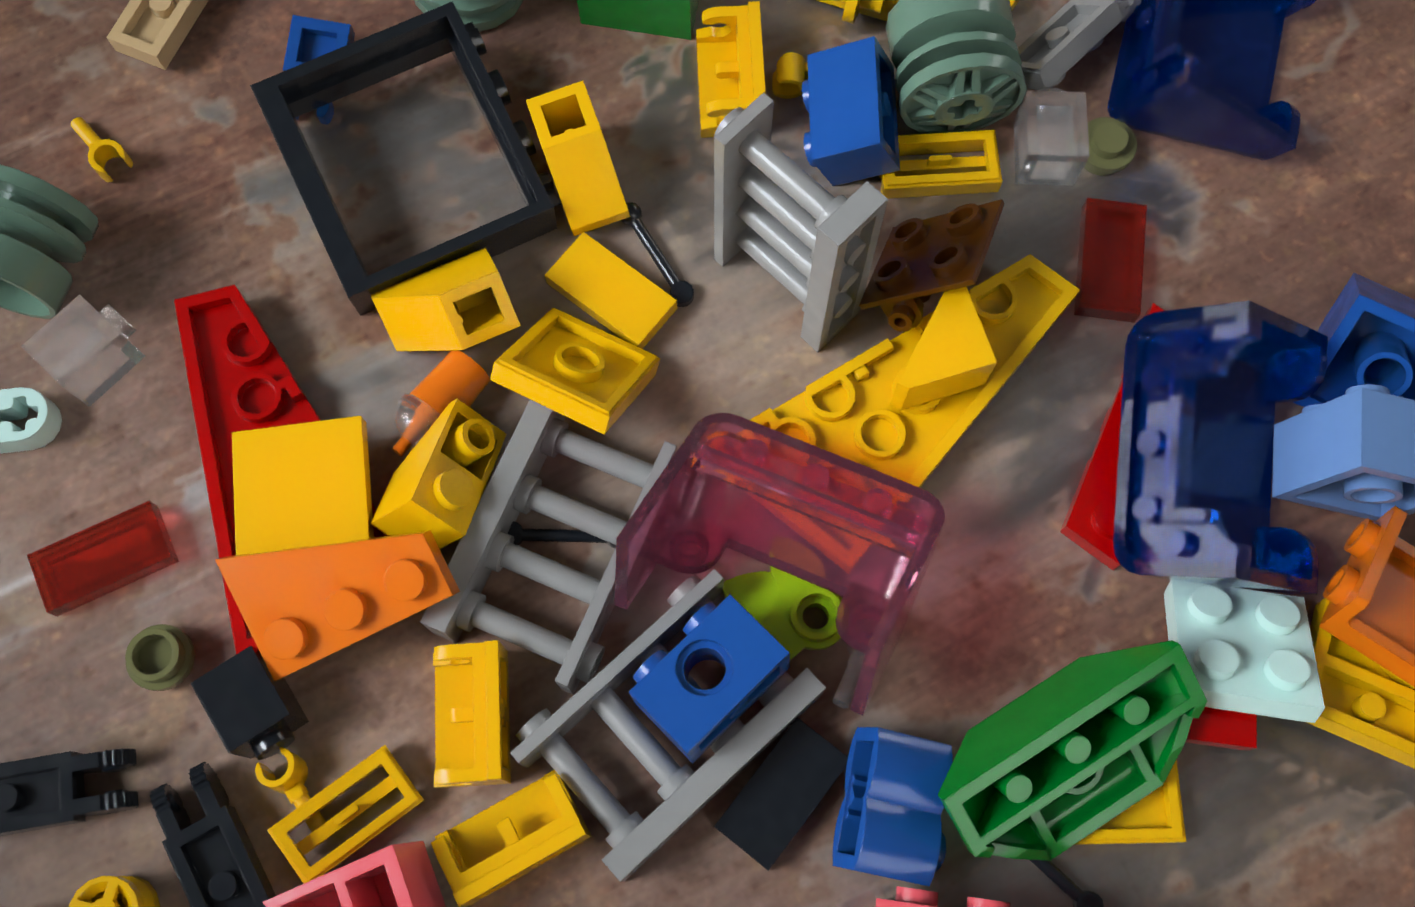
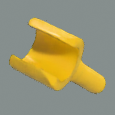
(789, 75)
(99, 149)
(290, 783)

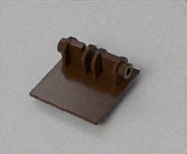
(930, 259)

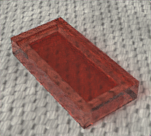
(1110, 260)
(102, 558)

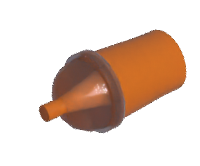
(451, 379)

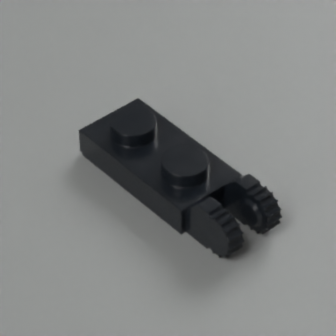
(52, 793)
(214, 853)

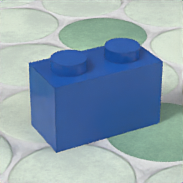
(851, 112)

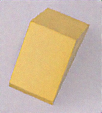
(949, 355)

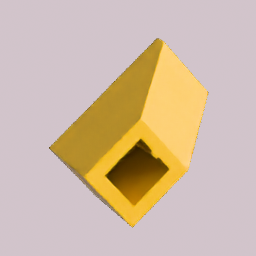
(578, 158)
(447, 306)
(442, 477)

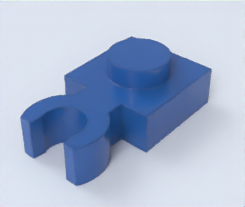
(312, 39)

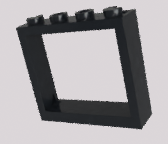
(368, 63)

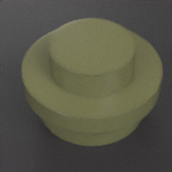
(1110, 146)
(160, 657)

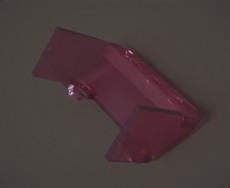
(797, 513)

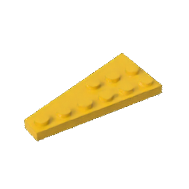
(851, 405)

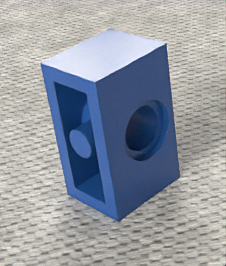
(697, 716)

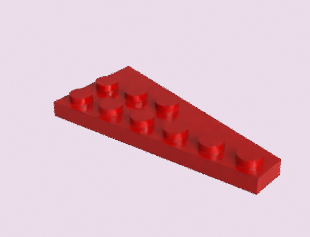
(234, 387)

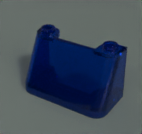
(1206, 74)
(1202, 446)

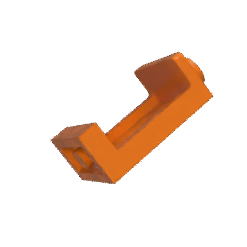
(1376, 595)

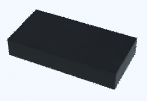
(782, 794)

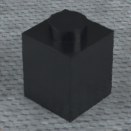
(248, 707)

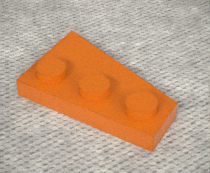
(333, 595)

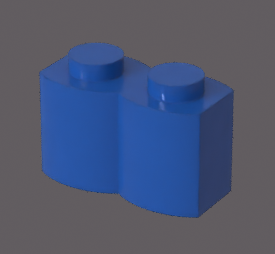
(892, 806)

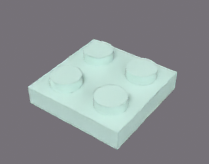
(1247, 649)

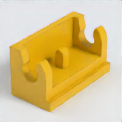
(729, 62)
(471, 715)
(509, 839)

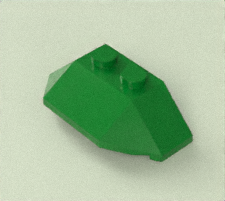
(1072, 752)

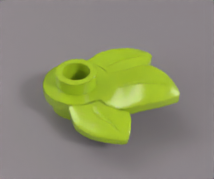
(779, 604)

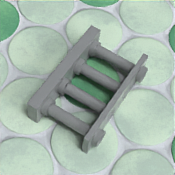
(791, 224)
(490, 547)
(681, 788)

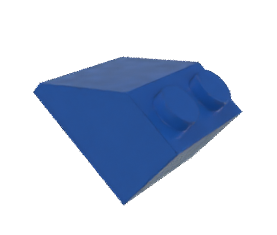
(1368, 341)

